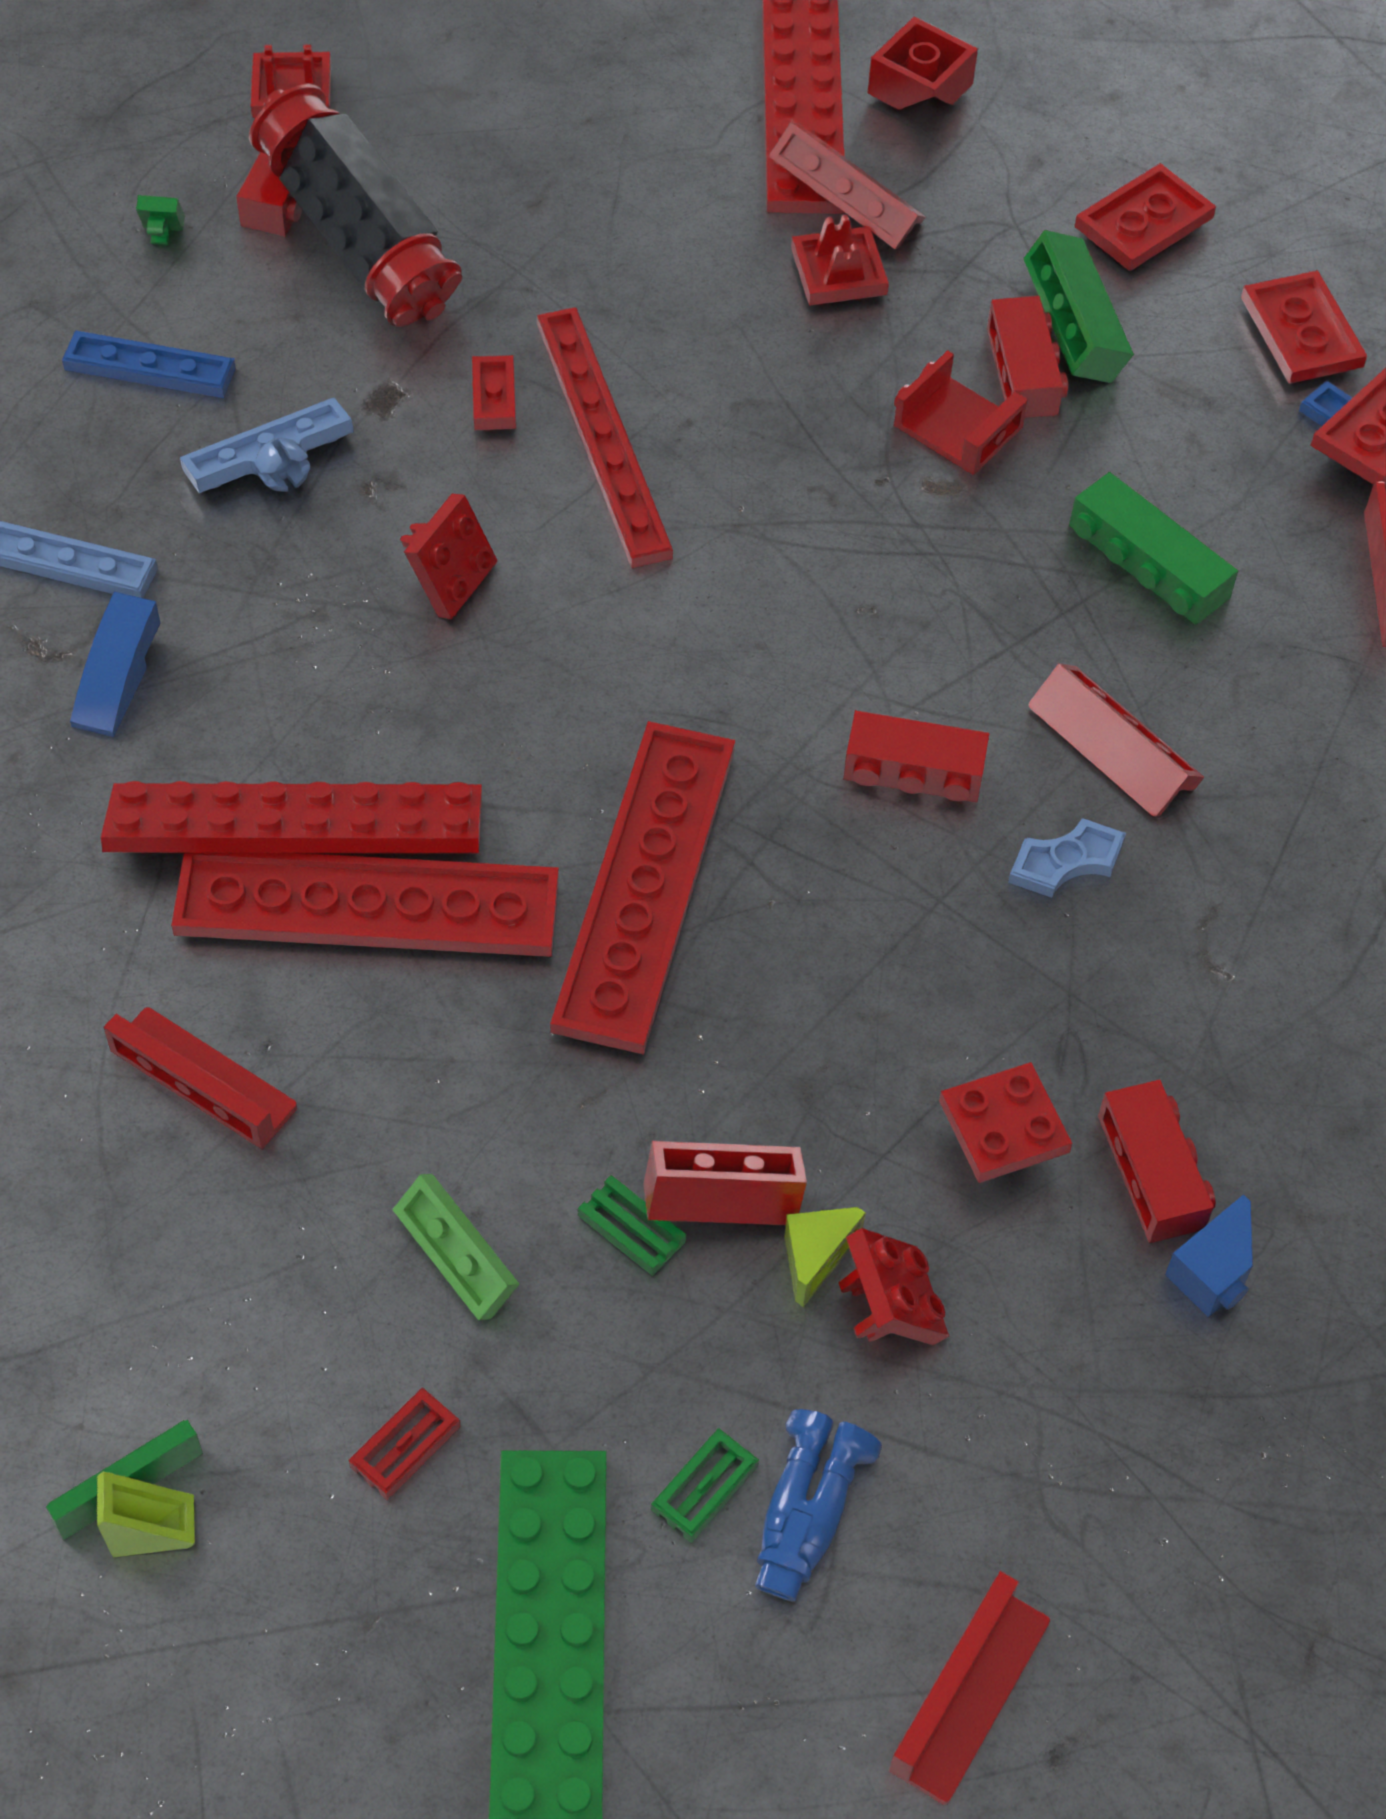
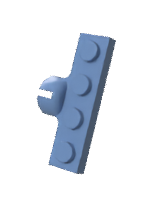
(271, 450)

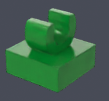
(160, 216)

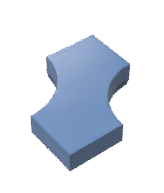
(1049, 863)

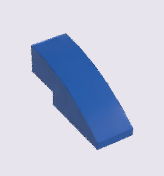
(115, 663)

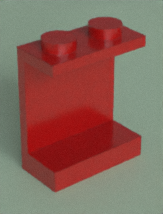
(955, 418)

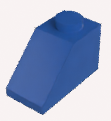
(1216, 1260)

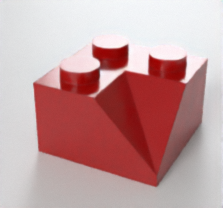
(921, 65)

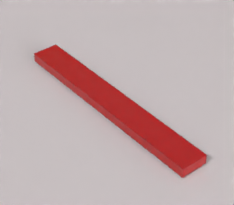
(604, 438)

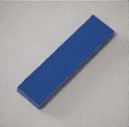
(149, 364)

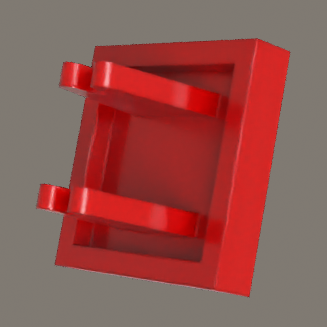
(288, 69)
(839, 263)
(449, 555)
(1005, 1122)
(896, 1288)

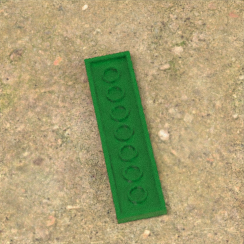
(549, 1636)

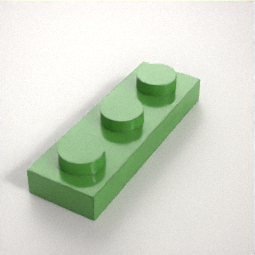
(455, 1247)

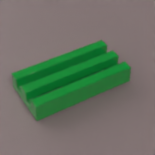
(637, 1206)
(677, 1517)

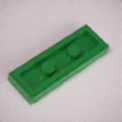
(147, 1464)

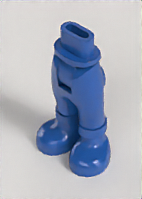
(802, 1529)

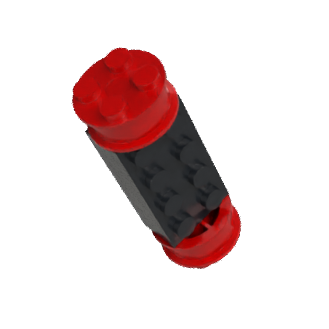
(356, 203)

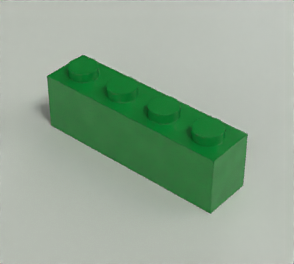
(1078, 306)
(1153, 548)

